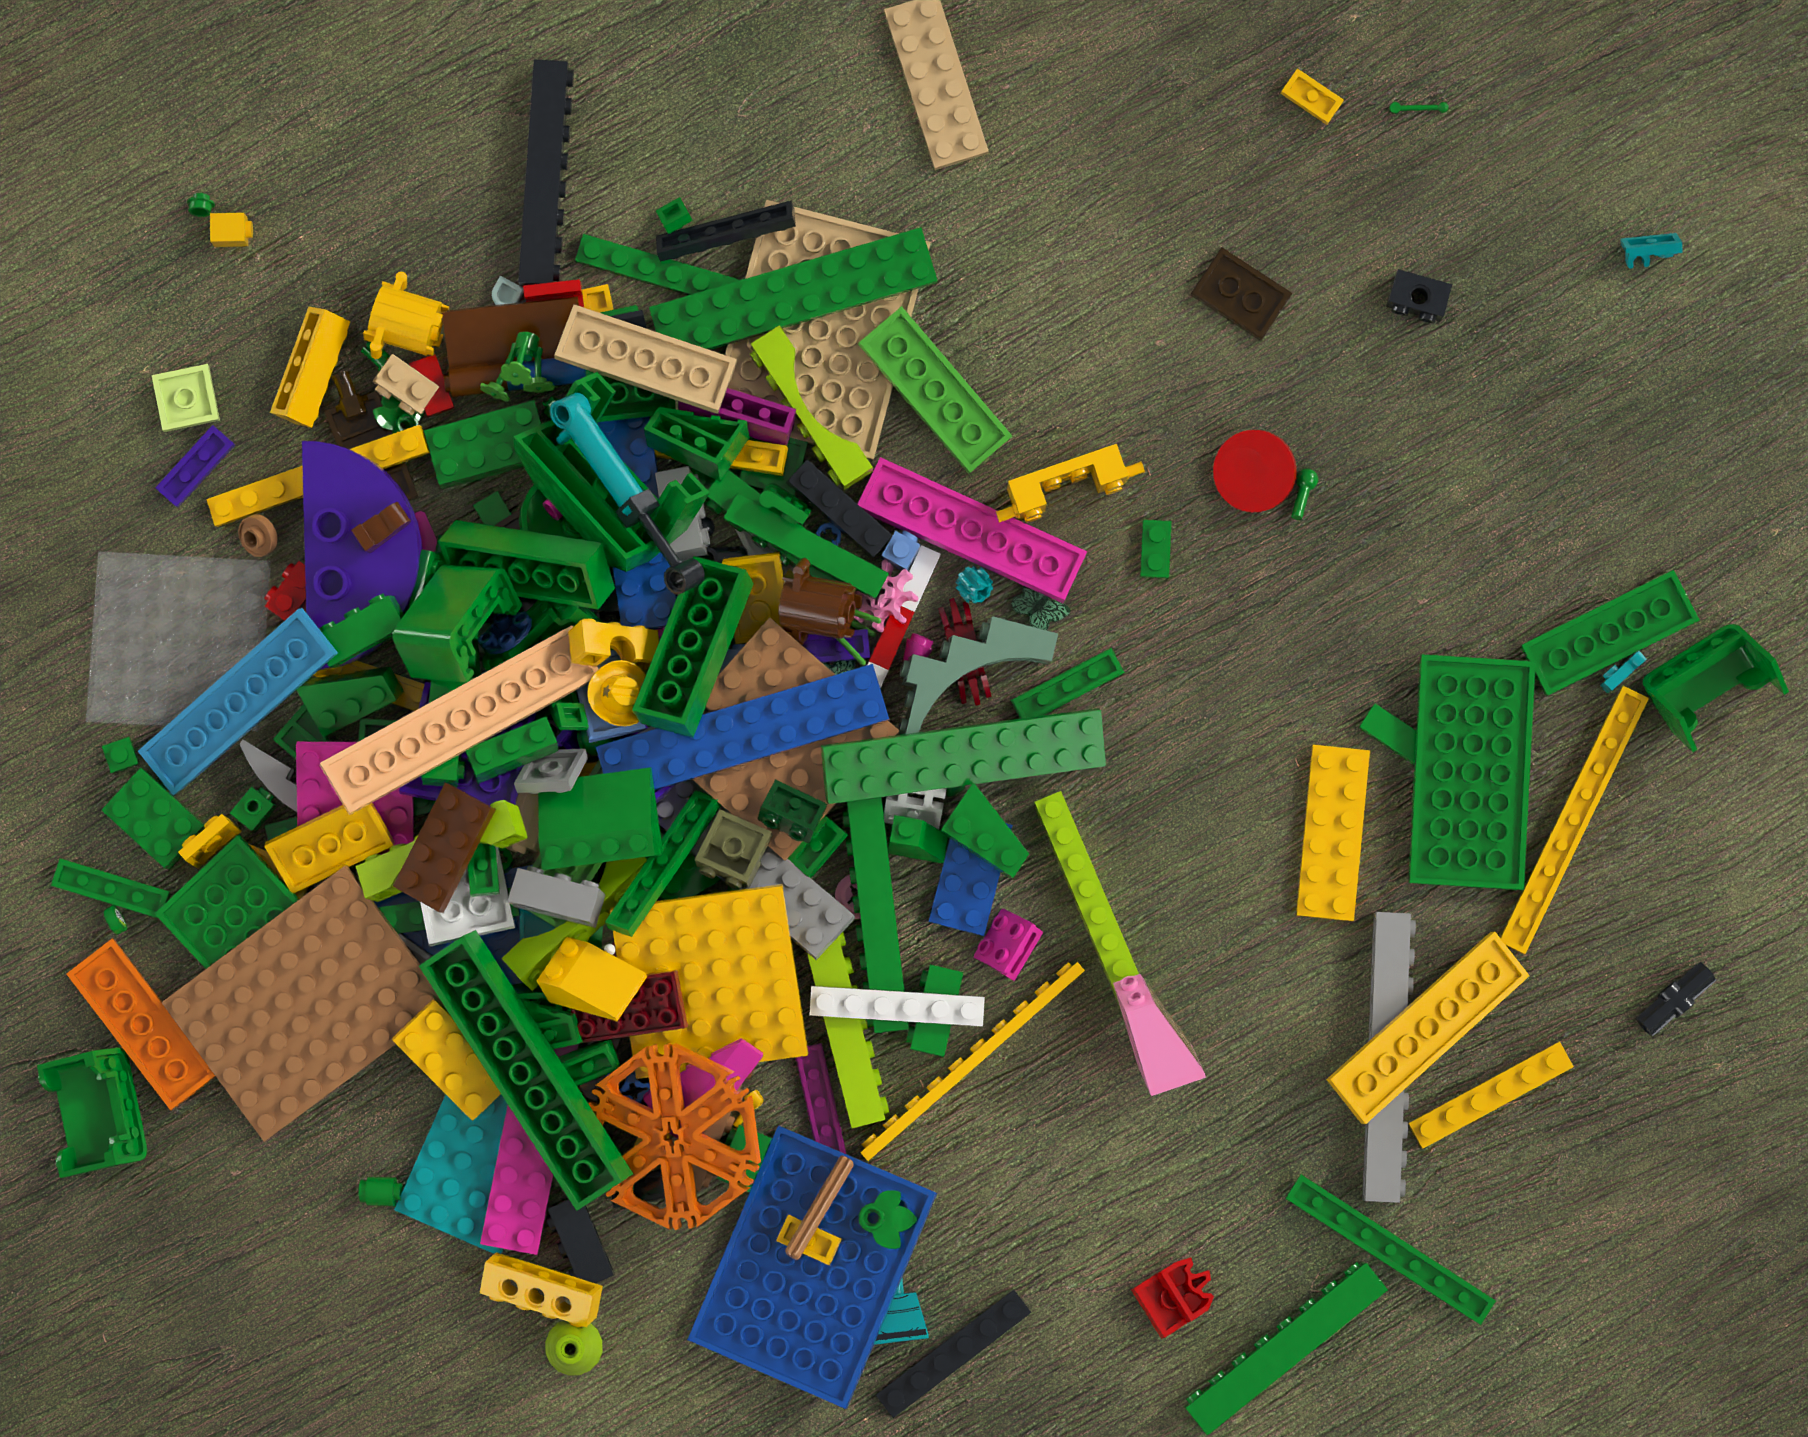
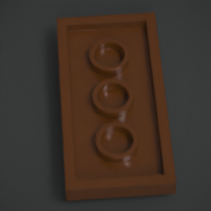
(444, 847)

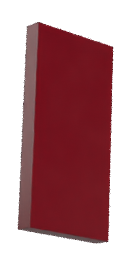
(654, 1009)

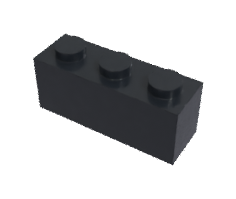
(580, 1242)

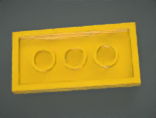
(327, 845)
(447, 1059)

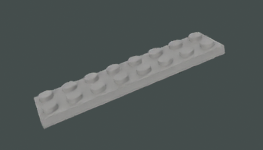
(812, 912)

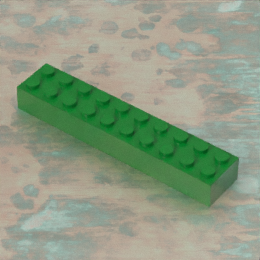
(525, 1069)

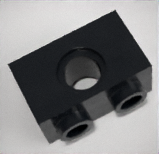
(1434, 291)

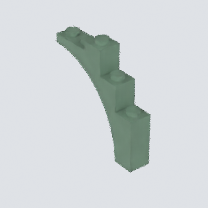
(1001, 643)

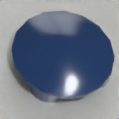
(505, 632)

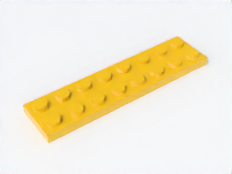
(1428, 1027)

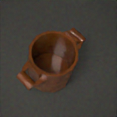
(816, 605)

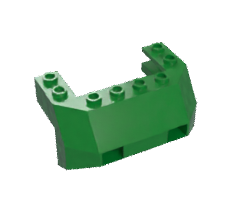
(583, 499)

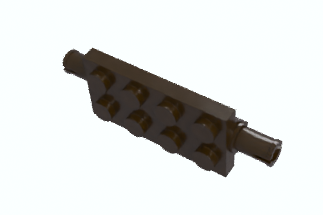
(355, 425)

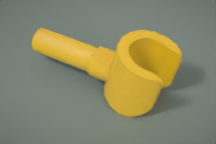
(757, 1101)

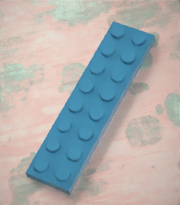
(237, 701)

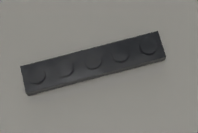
(726, 231)

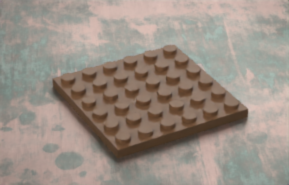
(766, 666)

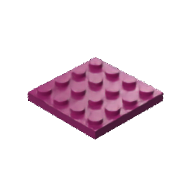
(318, 797)

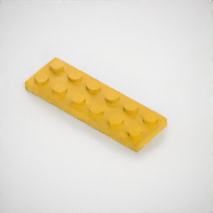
(1333, 833)

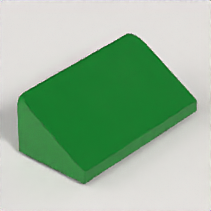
(591, 1061)

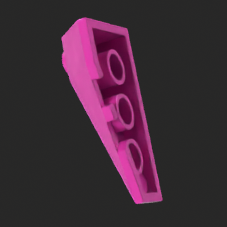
(695, 1082)

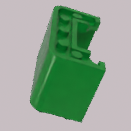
(447, 615)

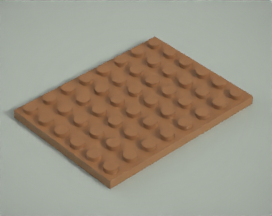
(302, 1003)

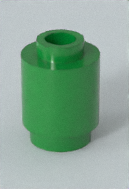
(380, 1191)

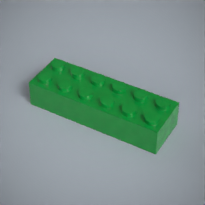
(536, 563)
(693, 649)

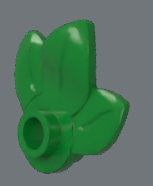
(390, 415)
(891, 1219)

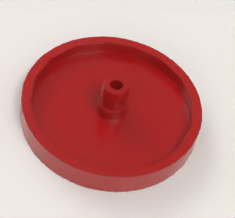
(1254, 470)

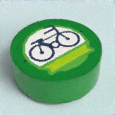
(115, 920)

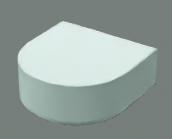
(506, 292)

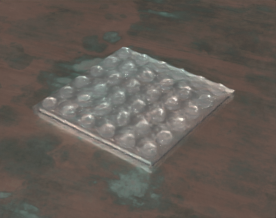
(169, 631)

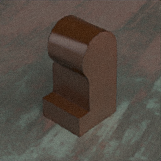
(381, 527)

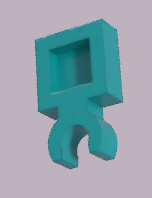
(1616, 675)

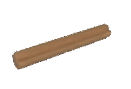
(819, 1207)

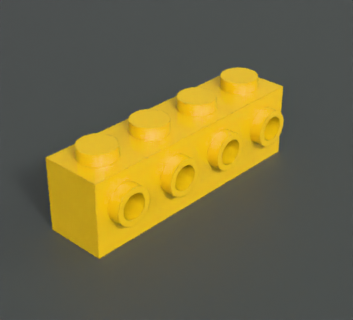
(310, 367)

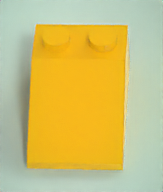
(590, 980)

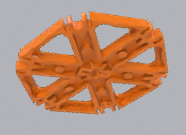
(656, 1123)

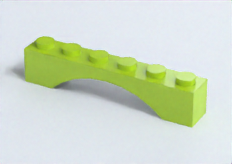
(842, 456)
(381, 871)
(534, 953)

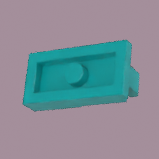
(1658, 245)

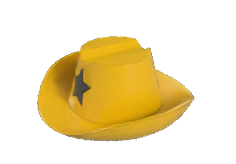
(615, 691)

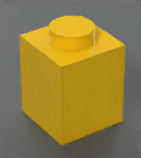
(230, 229)

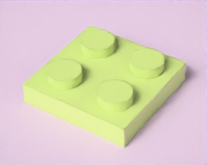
(185, 397)

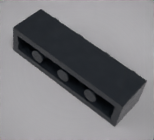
(839, 509)

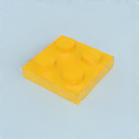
(212, 839)

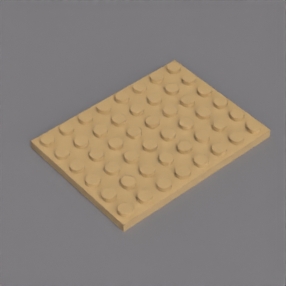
(830, 368)

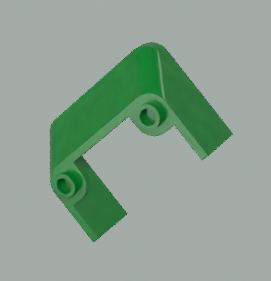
(1706, 673)

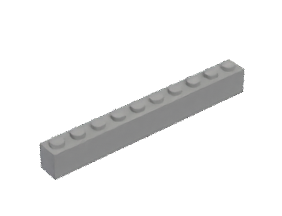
(1388, 999)

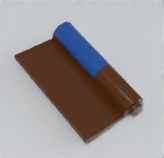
(483, 336)

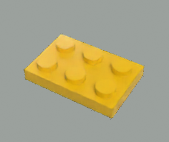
(765, 594)

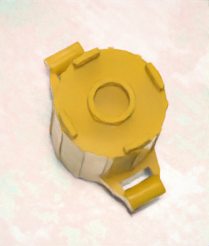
(404, 320)

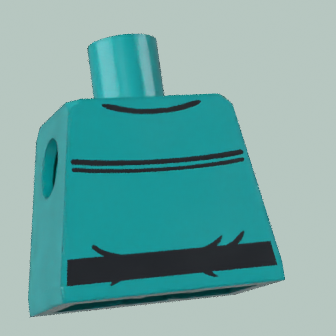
(903, 1319)

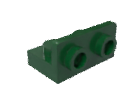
(791, 811)

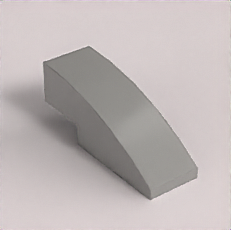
(272, 774)

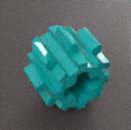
(974, 584)

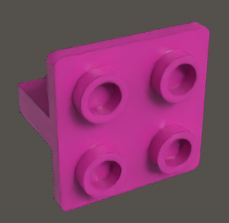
(1008, 943)

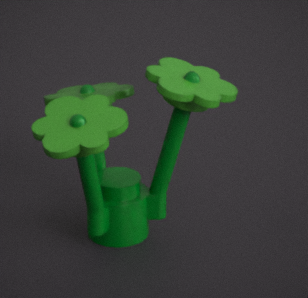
(524, 349)

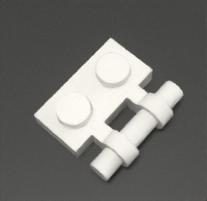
(916, 808)

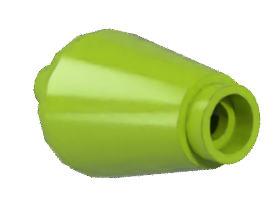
(587, 1343)

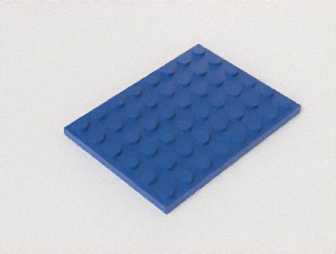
(803, 1316)

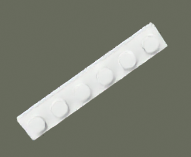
(897, 1006)

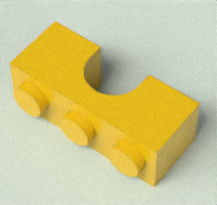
(592, 642)

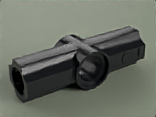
(1675, 999)

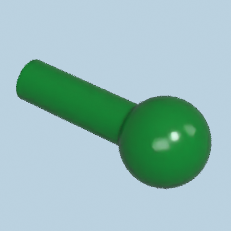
(1306, 480)

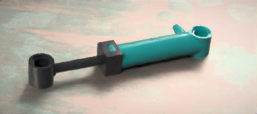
(634, 503)

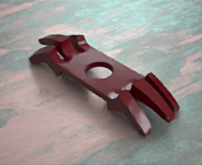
(965, 631)

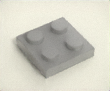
(552, 773)

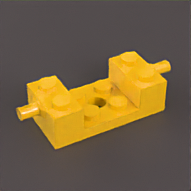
(1105, 467)

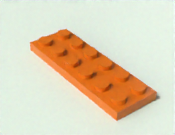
(141, 1024)

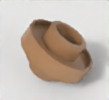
(257, 535)

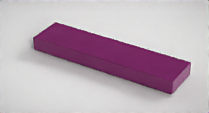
(820, 1098)

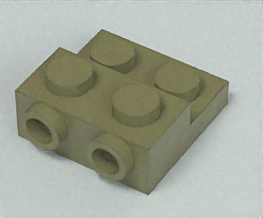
(733, 850)

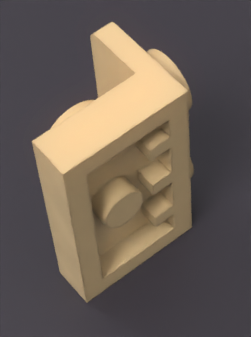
(405, 385)

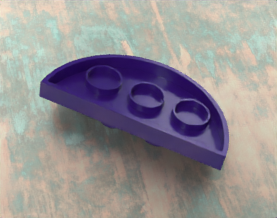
(339, 574)

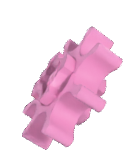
(889, 598)

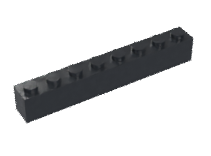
(544, 172)

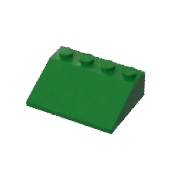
(600, 820)

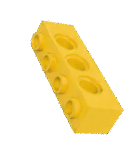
(582, 1294)

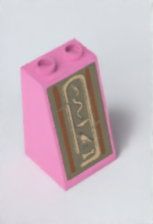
(1157, 1041)

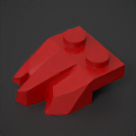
(1174, 1296)

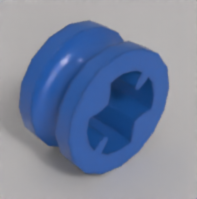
(835, 531)

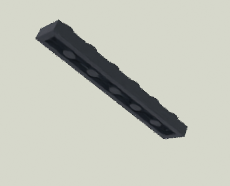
(953, 1353)

